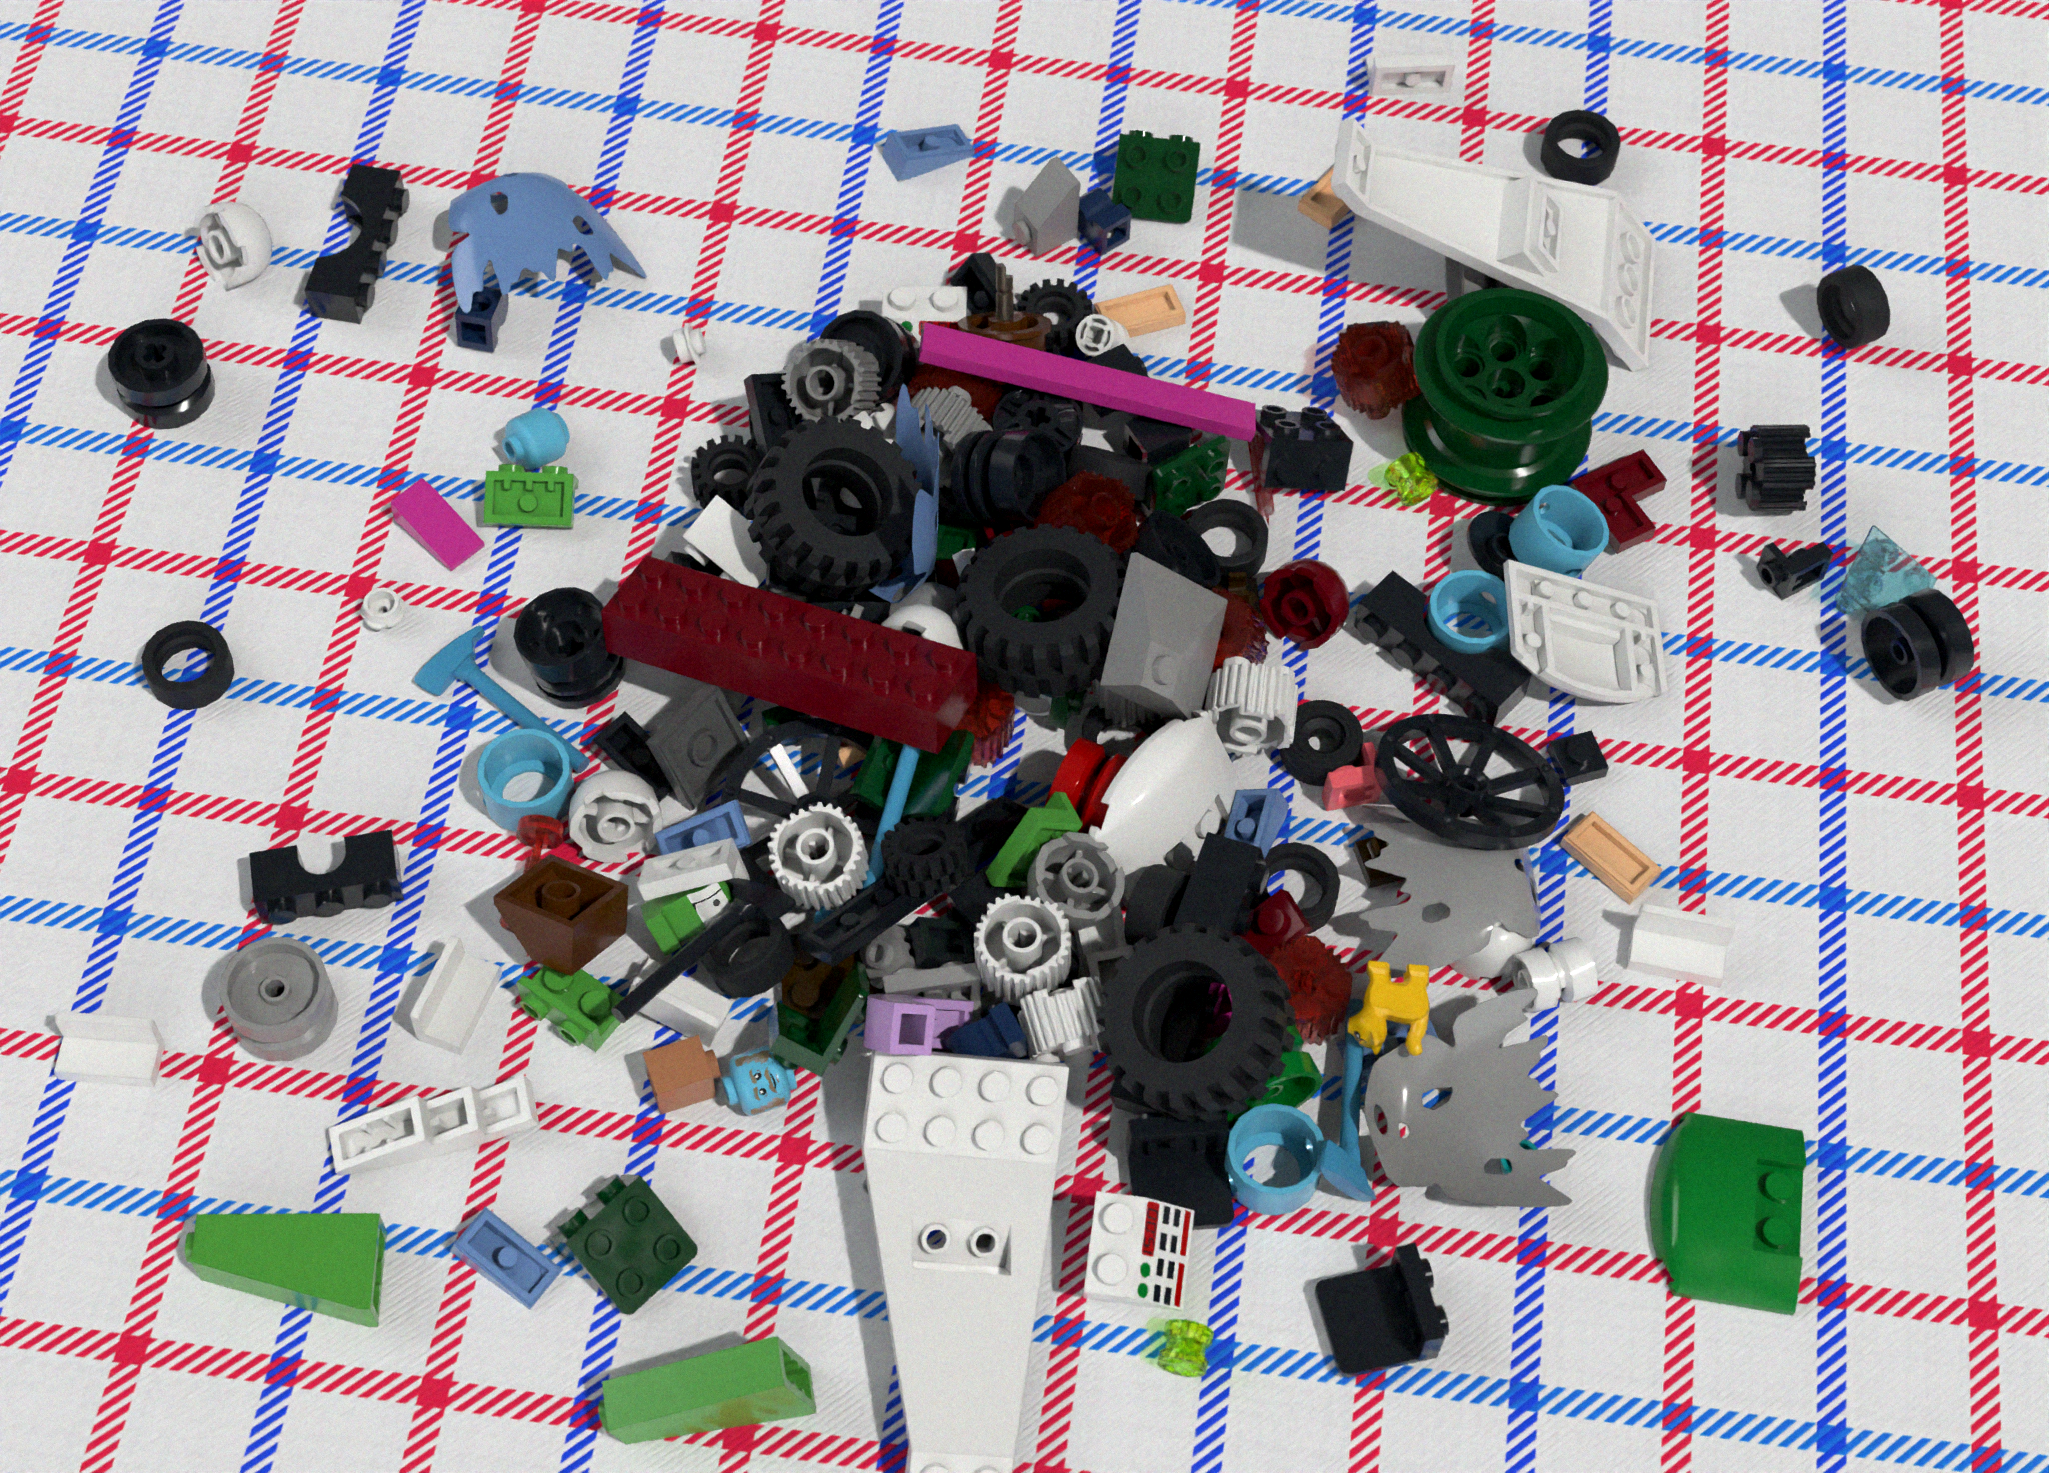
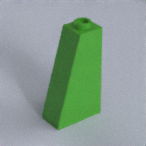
(300, 1260)
(709, 1393)

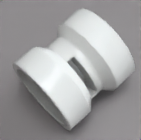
(1109, 334)

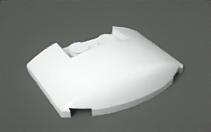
(1584, 635)
(1168, 799)

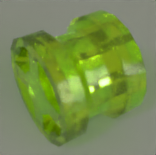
(1411, 479)
(1185, 1348)

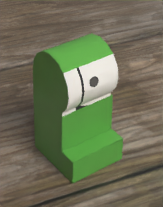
(685, 913)

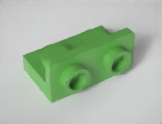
(530, 497)
(1033, 831)
(573, 1003)

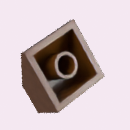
(564, 913)

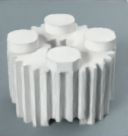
(1252, 705)
(822, 881)
(1043, 953)
(1063, 1022)

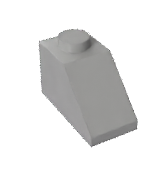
(1048, 209)

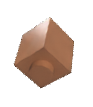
(681, 1074)

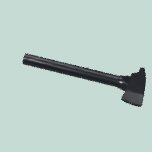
(749, 901)

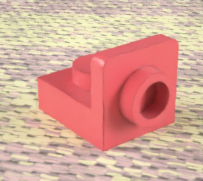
(1351, 784)

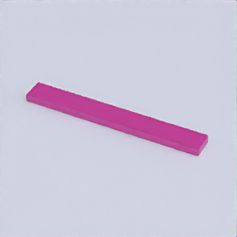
(1087, 382)

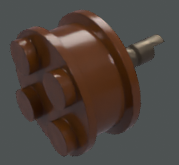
(1005, 324)

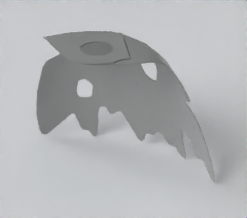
(1470, 881)
(1480, 1118)

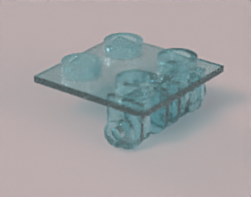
(1880, 575)

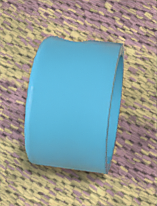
(1567, 517)
(1462, 595)
(521, 753)
(1280, 1127)

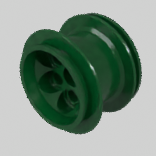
(1504, 395)

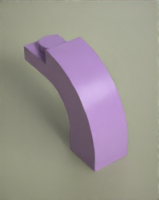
(913, 1022)

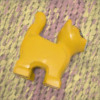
(1395, 1002)

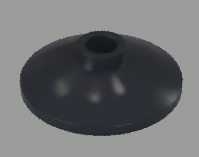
(1490, 541)

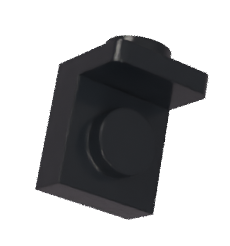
(1793, 573)
(940, 942)

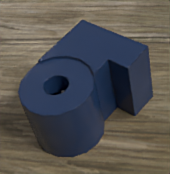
(1099, 216)
(480, 326)
(991, 1036)

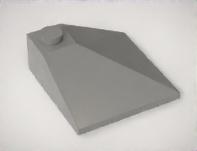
(1163, 640)

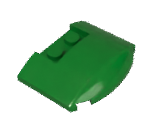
(1730, 1212)

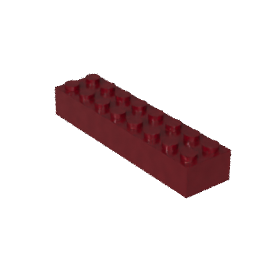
(791, 653)

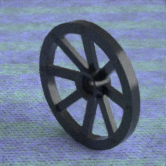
(771, 743)
(1465, 788)

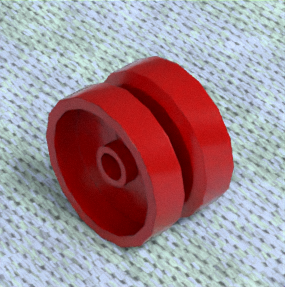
(1086, 780)

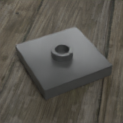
(698, 745)

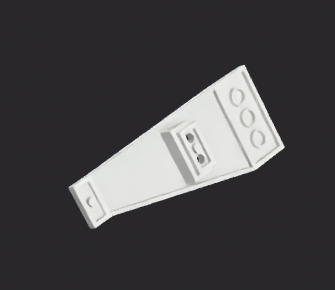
(1513, 226)
(969, 1154)

